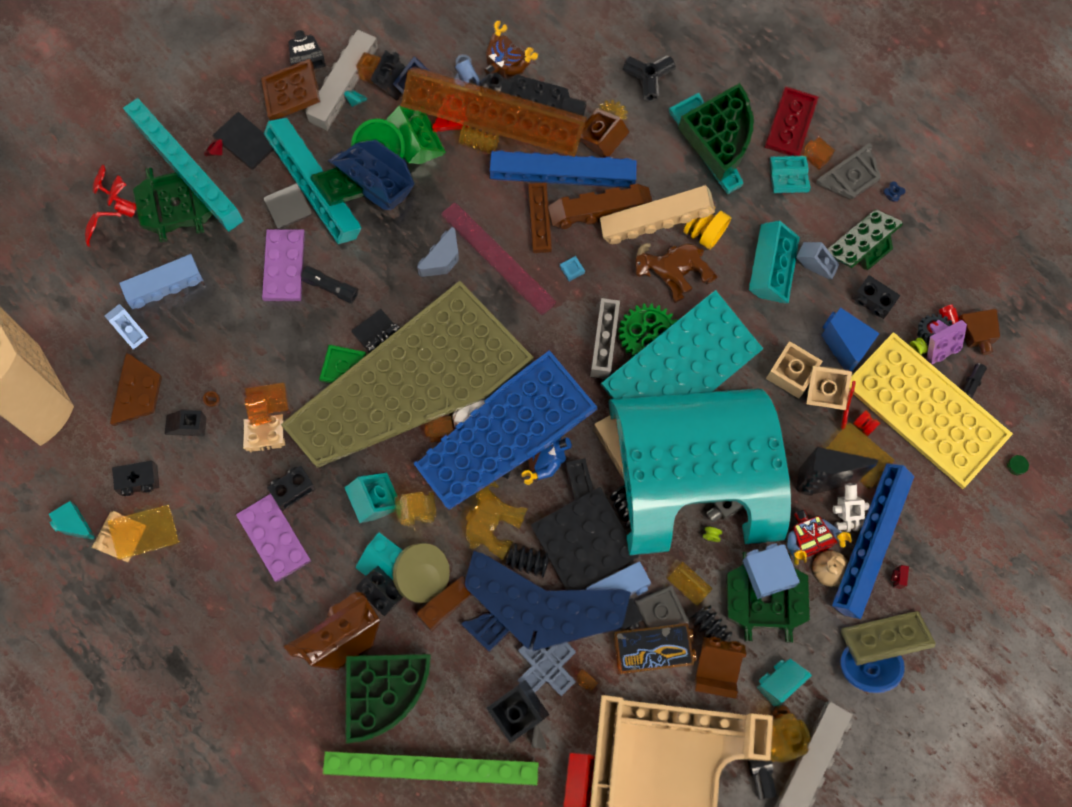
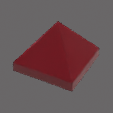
(214, 148)

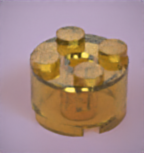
(415, 507)
(788, 738)

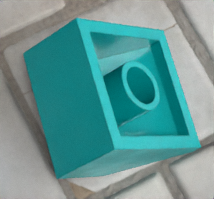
(372, 496)
(379, 553)
(783, 681)

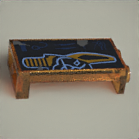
(654, 648)

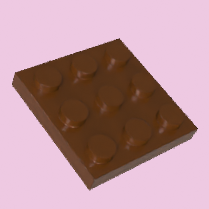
(290, 90)

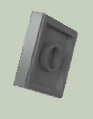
(661, 609)

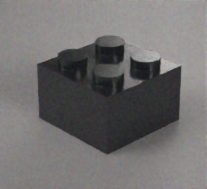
(517, 711)

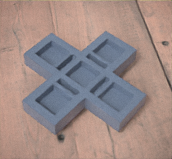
(548, 667)

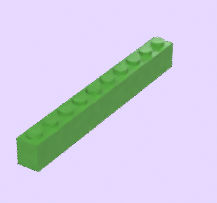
(430, 768)

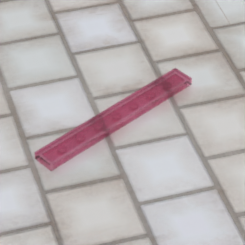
(498, 258)

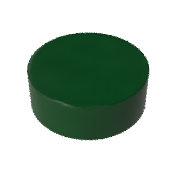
(1018, 465)

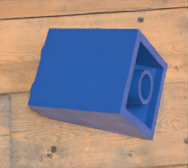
(848, 338)

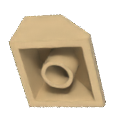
(829, 387)

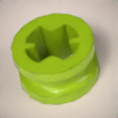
(919, 346)
(712, 534)

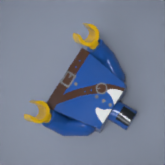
(547, 461)

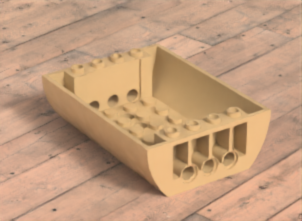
(28, 385)

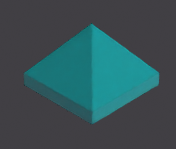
(355, 98)

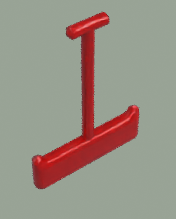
(845, 412)

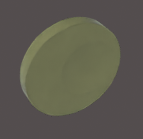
(421, 572)

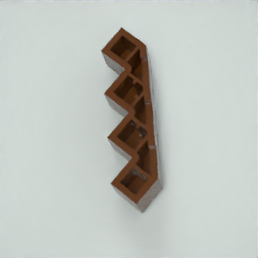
(591, 207)

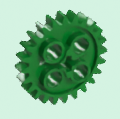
(637, 321)

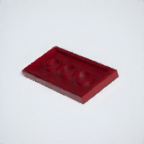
(791, 122)

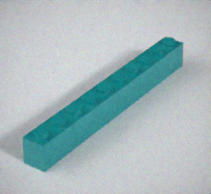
(183, 165)

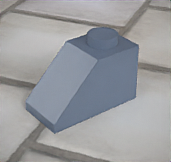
(818, 259)

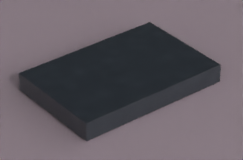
(244, 140)

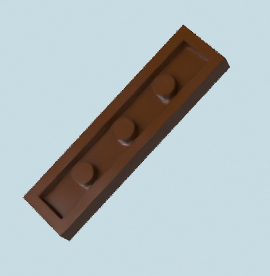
(539, 217)

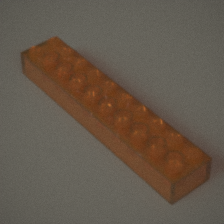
(493, 111)

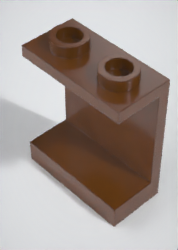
(719, 667)

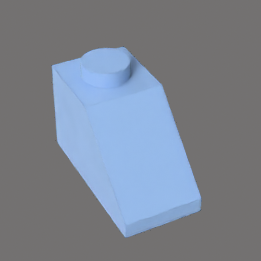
(126, 326)

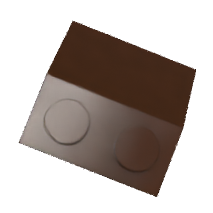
(604, 133)

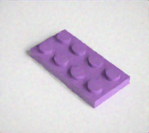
(283, 265)
(273, 538)

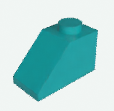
(70, 521)

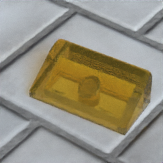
(690, 583)

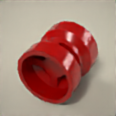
(870, 426)

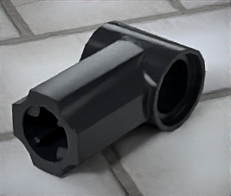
(763, 779)

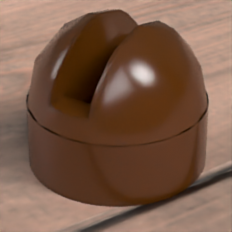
(211, 394)
(781, 707)

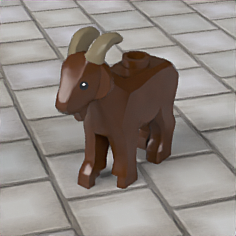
(674, 266)

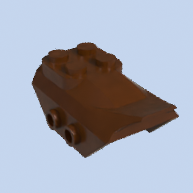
(345, 632)

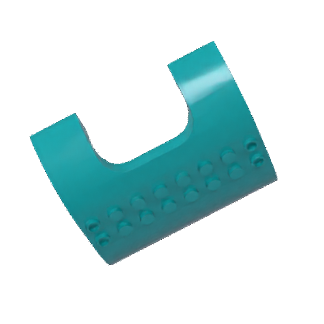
(702, 452)

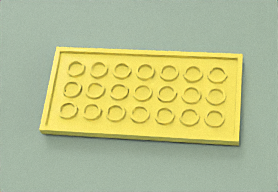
(928, 410)

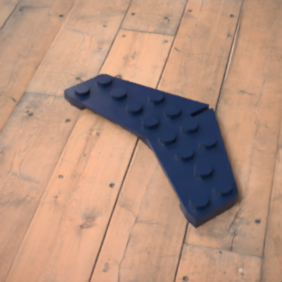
(554, 615)

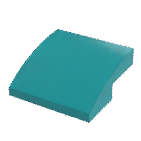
(789, 174)

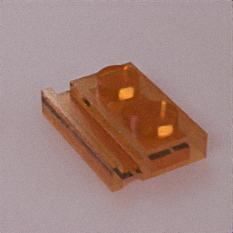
(275, 395)

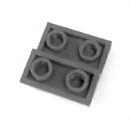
(287, 206)

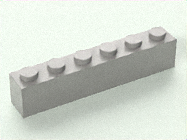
(341, 79)
(810, 768)

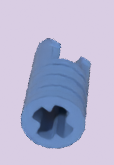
(467, 72)

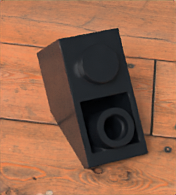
(186, 423)

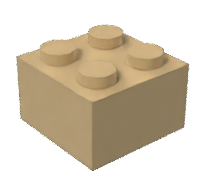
(793, 369)

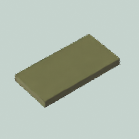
(887, 638)

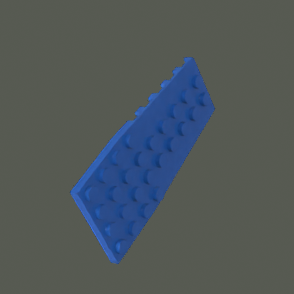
(506, 430)

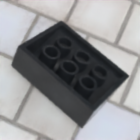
(831, 470)

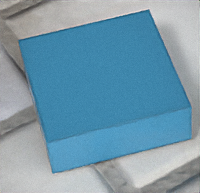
(572, 268)

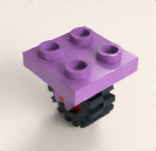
(941, 336)

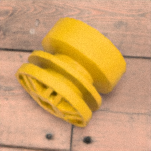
(709, 227)

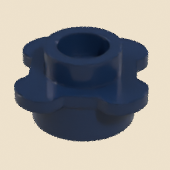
(892, 195)

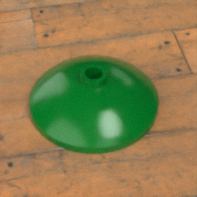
(383, 132)

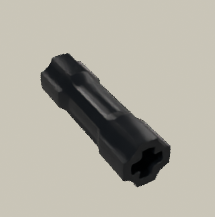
(341, 290)

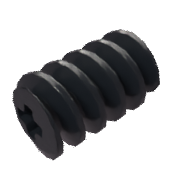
(620, 499)
(527, 560)
(710, 625)

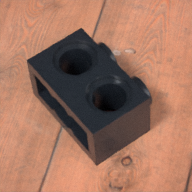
(878, 292)
(294, 492)
(380, 591)

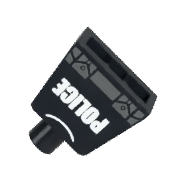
(305, 48)

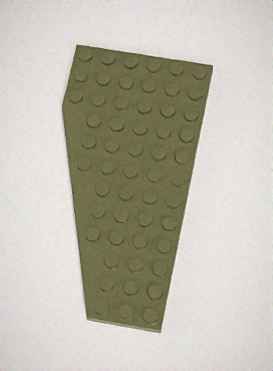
(423, 371)

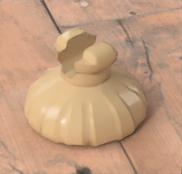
(825, 571)

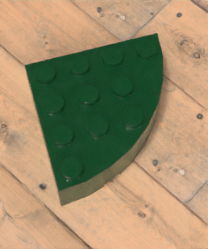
(721, 130)
(382, 692)

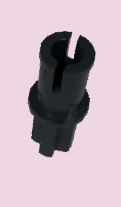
(974, 379)

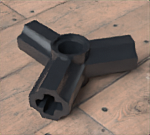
(649, 82)

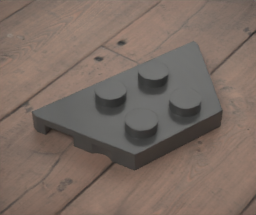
(853, 174)

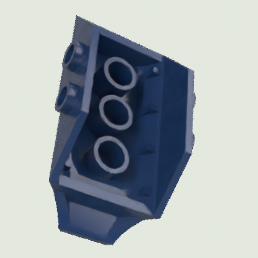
(377, 171)

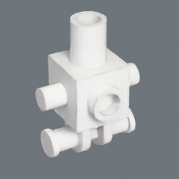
(850, 509)

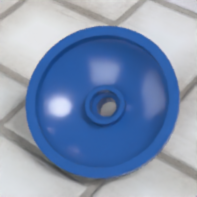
(885, 676)

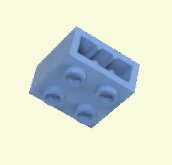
(770, 570)

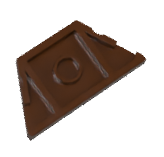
(136, 391)

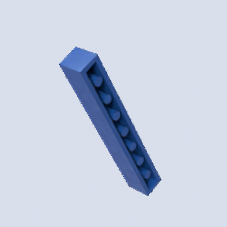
(562, 169)
(873, 541)

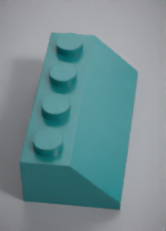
(774, 262)

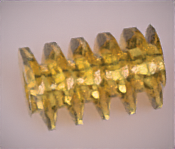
(478, 139)

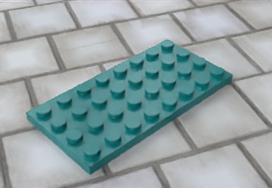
(688, 356)

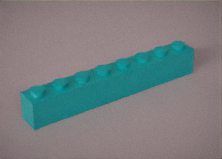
(301, 166)

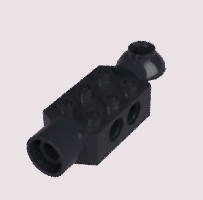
(535, 91)

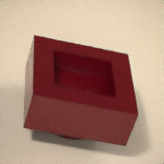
(900, 576)

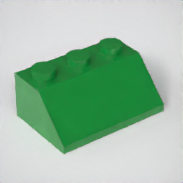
(418, 133)

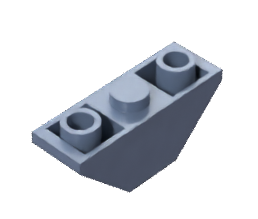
(441, 256)

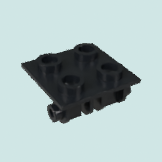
(387, 72)
(375, 330)

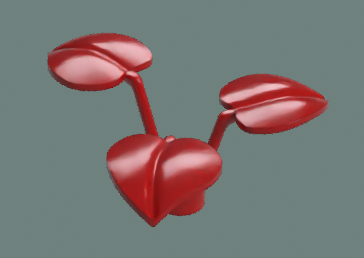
(121, 205)

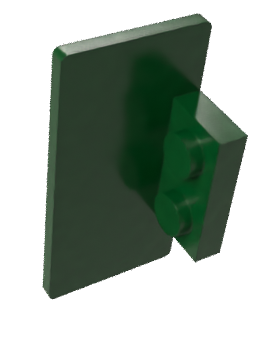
(866, 241)

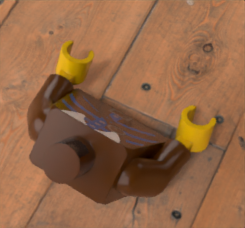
(505, 56)

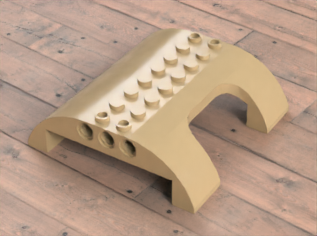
(670, 753)

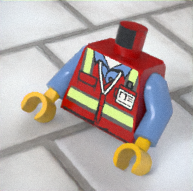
(813, 536)

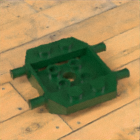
(168, 188)
(763, 614)

